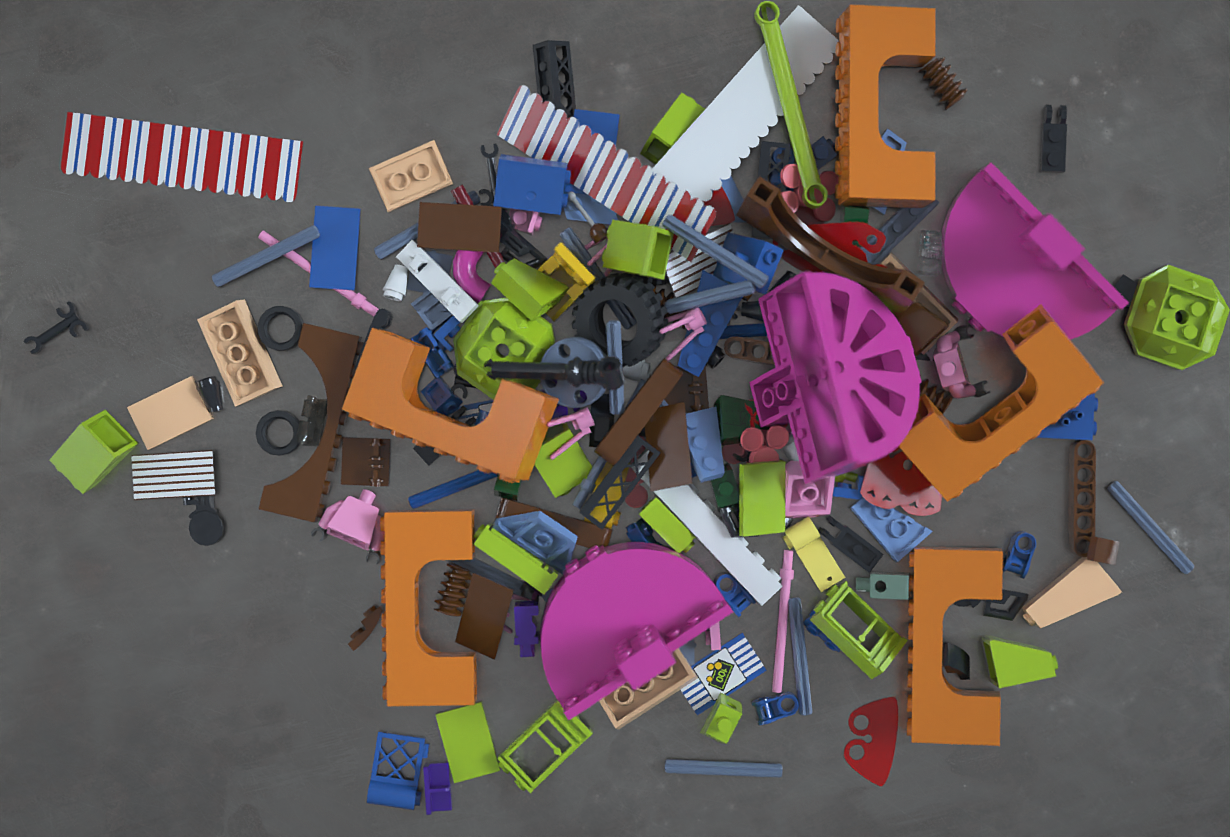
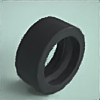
(263, 323)
(261, 429)

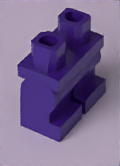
(526, 627)

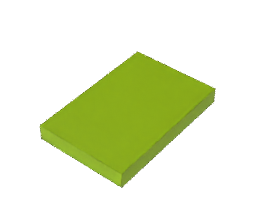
(762, 498)
(467, 742)

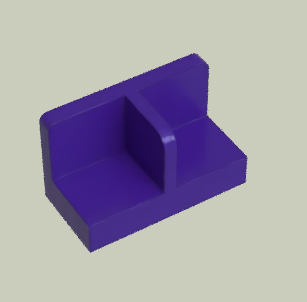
(437, 787)

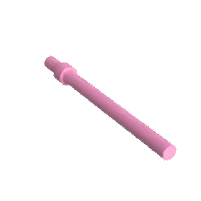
(357, 300)
(786, 575)

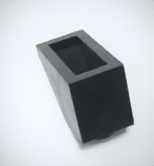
(602, 418)

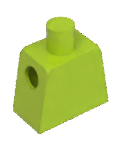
(722, 719)

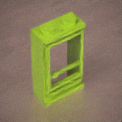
(515, 558)
(882, 653)
(573, 730)

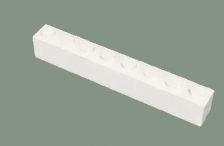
(713, 534)

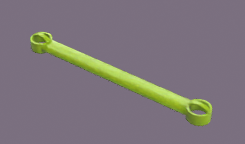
(790, 104)

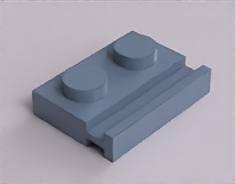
(431, 310)

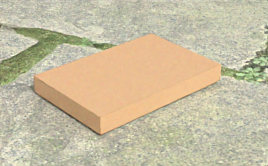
(411, 176)
(169, 413)

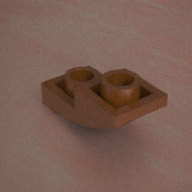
(1103, 550)
(371, 620)

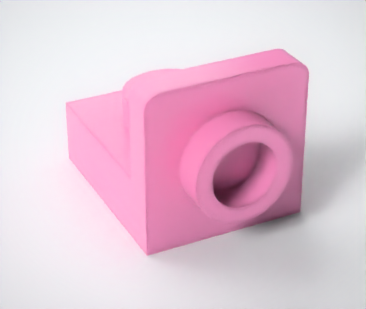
(525, 220)
(713, 637)

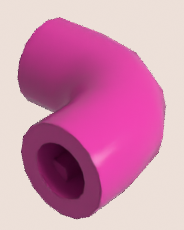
(466, 275)

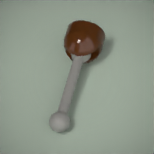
(598, 230)

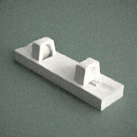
(437, 281)

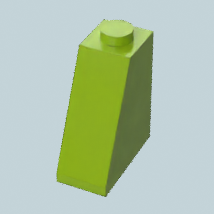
(528, 288)
(667, 525)

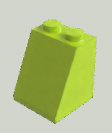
(671, 127)
(637, 249)
(93, 451)
(567, 468)
(1016, 662)

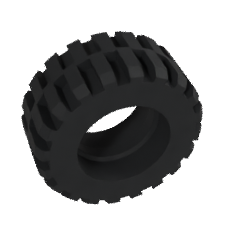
(642, 302)

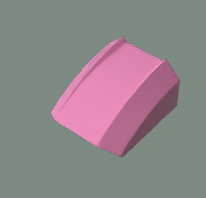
(803, 498)

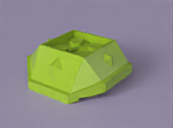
(1153, 323)
(493, 324)

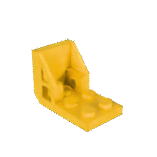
(569, 271)

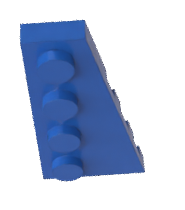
(699, 349)

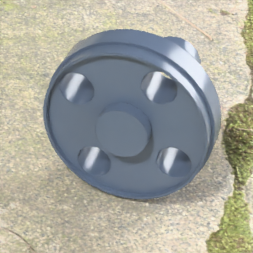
(568, 394)

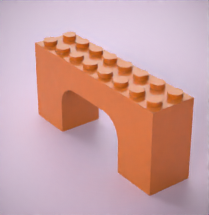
(867, 167)
(1054, 383)
(388, 398)
(413, 669)
(938, 709)

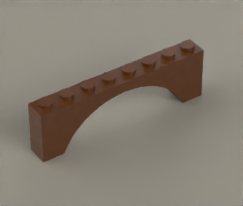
(771, 215)
(303, 491)

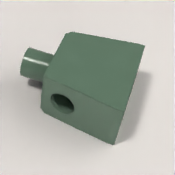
(896, 585)

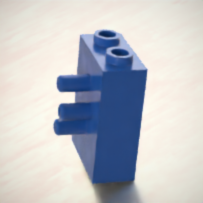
(531, 184)
(755, 252)
(1075, 423)

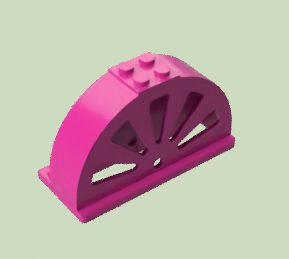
(1010, 259)
(839, 373)
(621, 619)

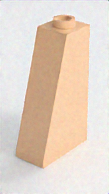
(1071, 592)

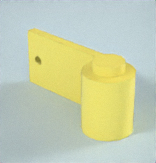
(813, 553)

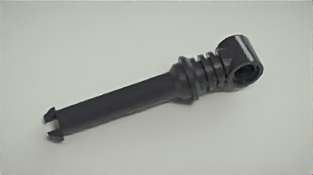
(605, 372)

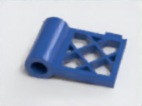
(395, 791)

